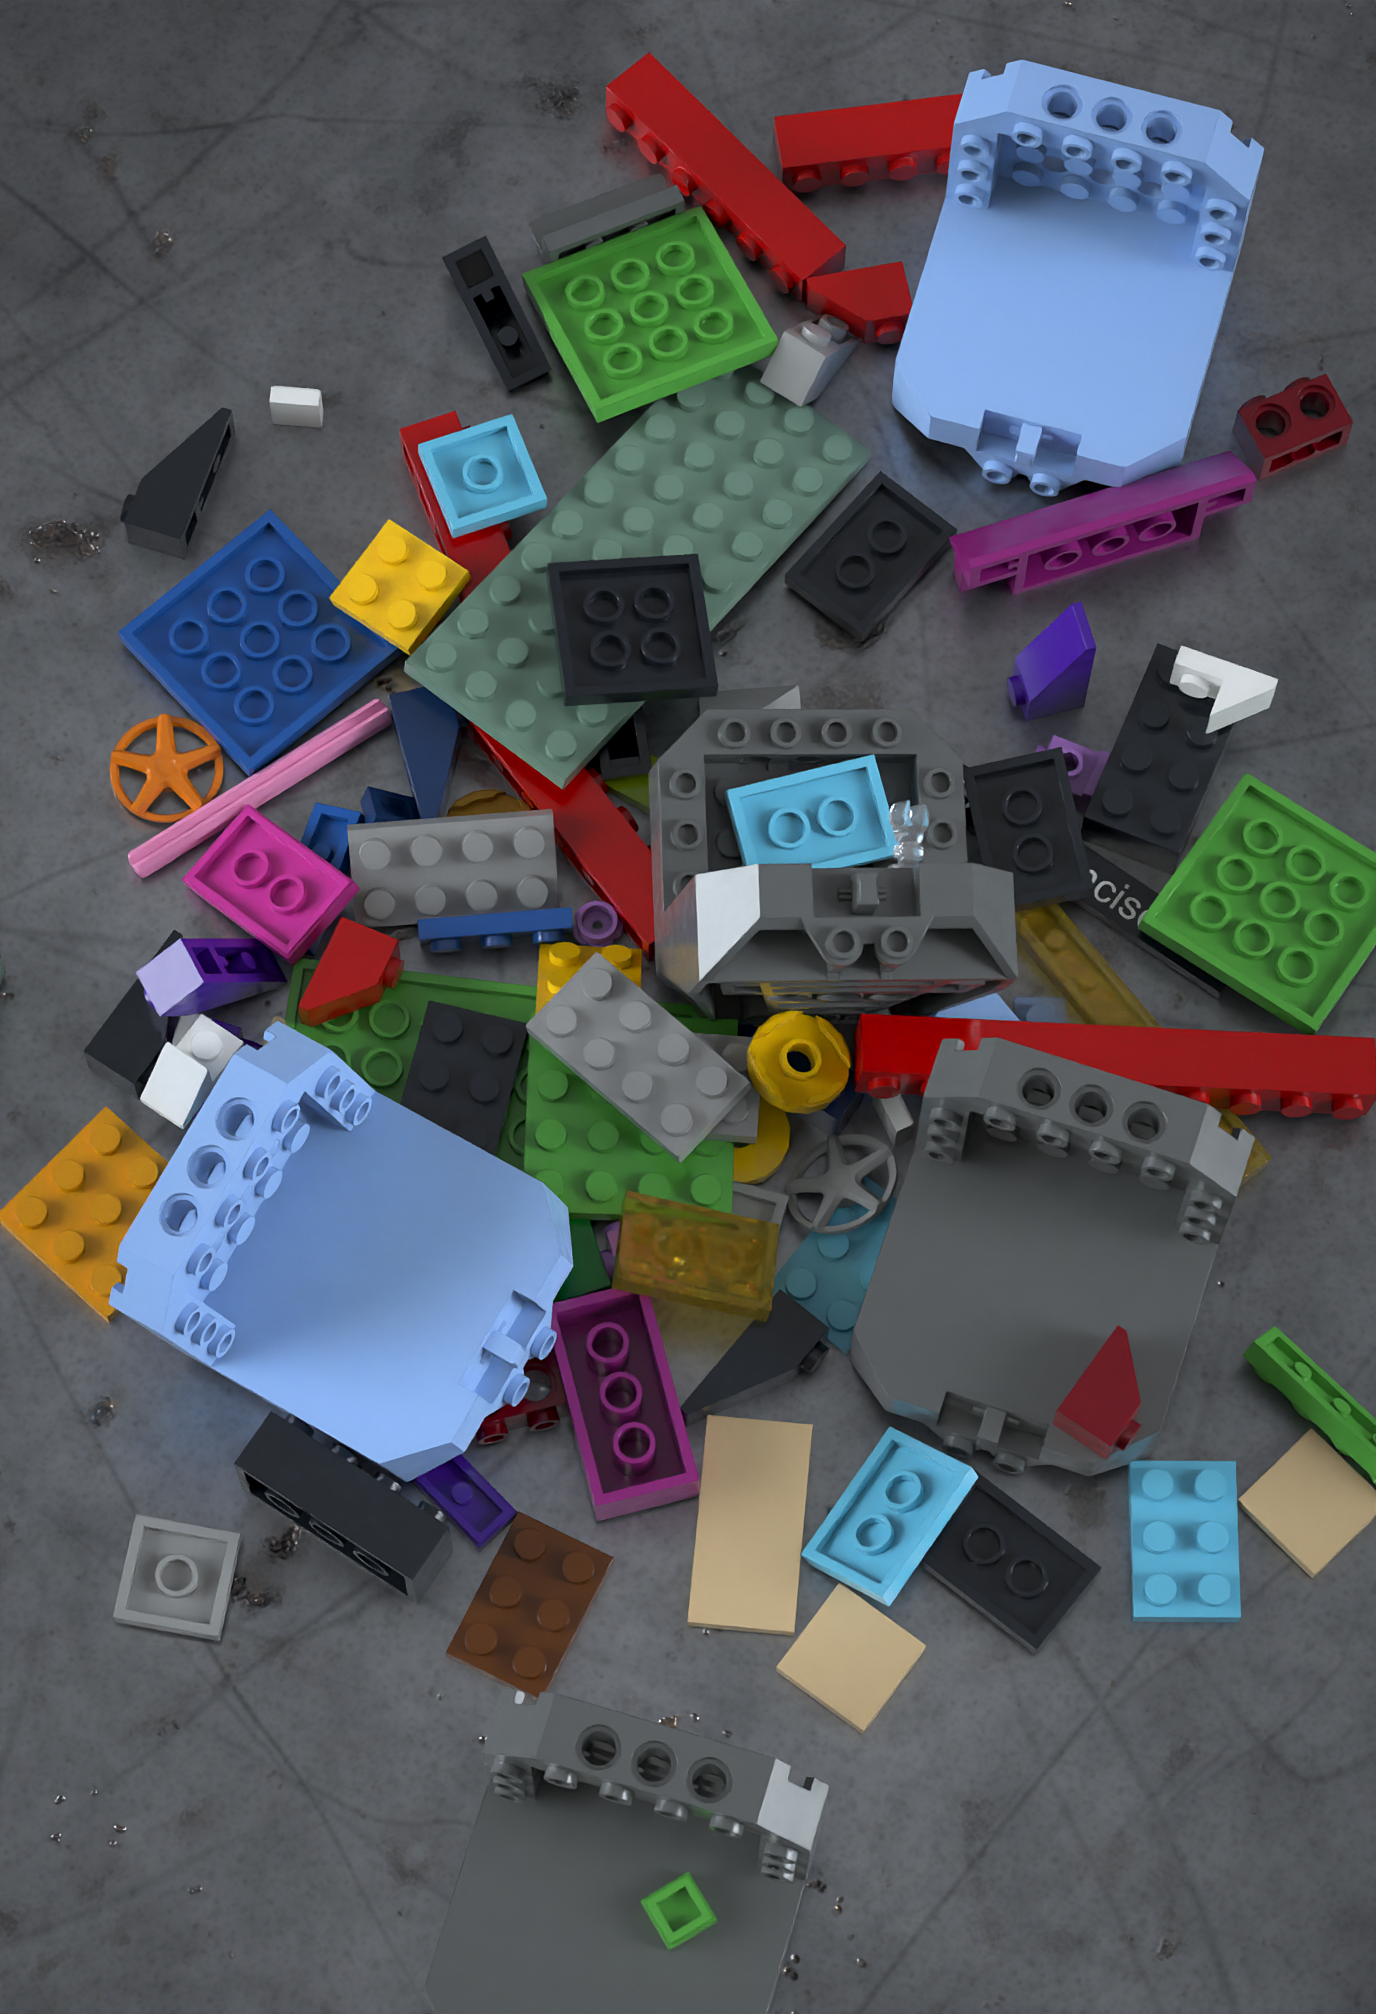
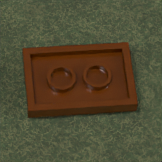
(530, 1606)

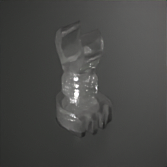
(908, 833)

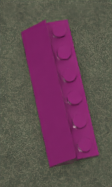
(1101, 526)

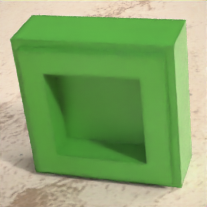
(679, 1911)

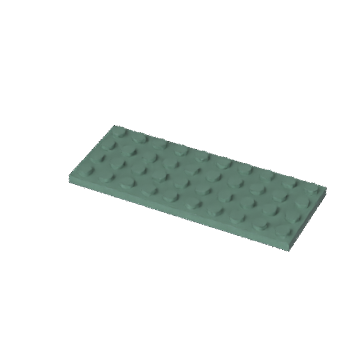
(700, 473)

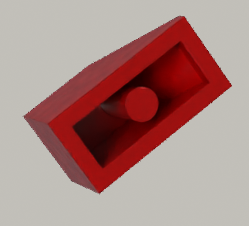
(868, 299)
(351, 973)

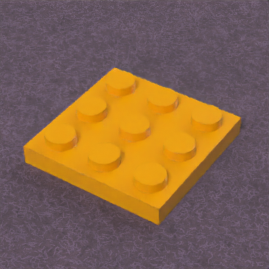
(85, 1205)

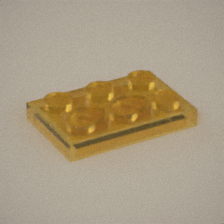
(696, 1256)

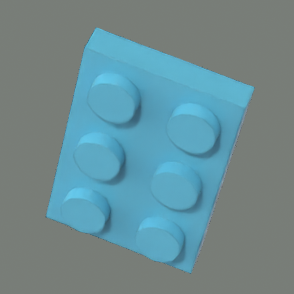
(814, 816)
(834, 1270)
(889, 1516)
(1184, 1541)

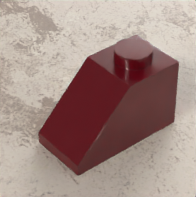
(1104, 1400)

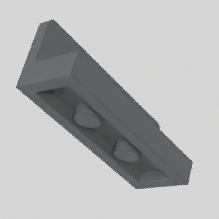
(605, 217)

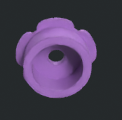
(597, 912)

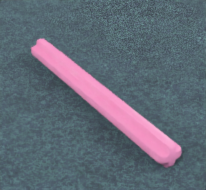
(259, 788)

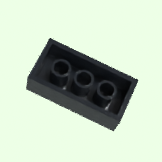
(1156, 771)
(345, 1505)

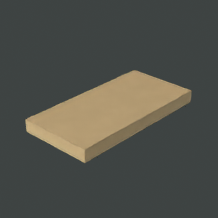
(750, 1525)

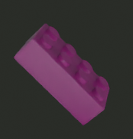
(622, 1403)

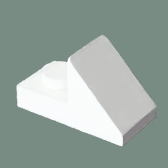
(1236, 689)
(189, 1071)

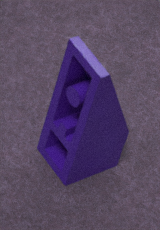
(1054, 667)
(208, 974)

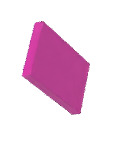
(270, 884)

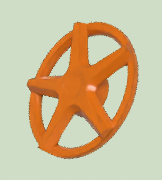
(166, 767)

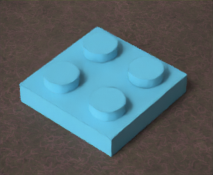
(482, 476)

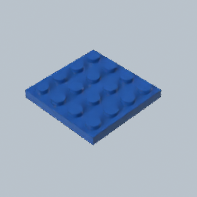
(257, 644)

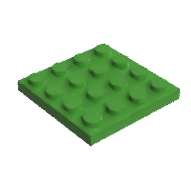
(650, 313)
(1272, 905)
(597, 1154)

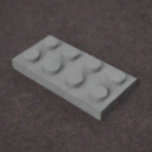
(453, 867)
(638, 1057)

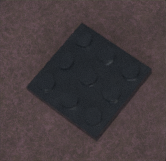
(631, 630)

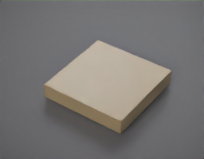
(1311, 1503)
(850, 1658)

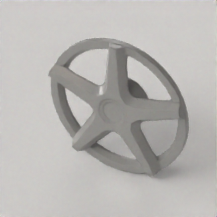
(842, 1183)

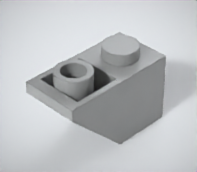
(809, 358)

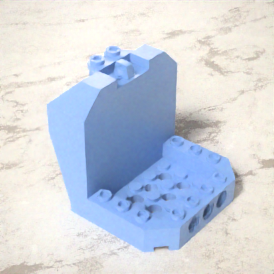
(1074, 277)
(347, 1258)

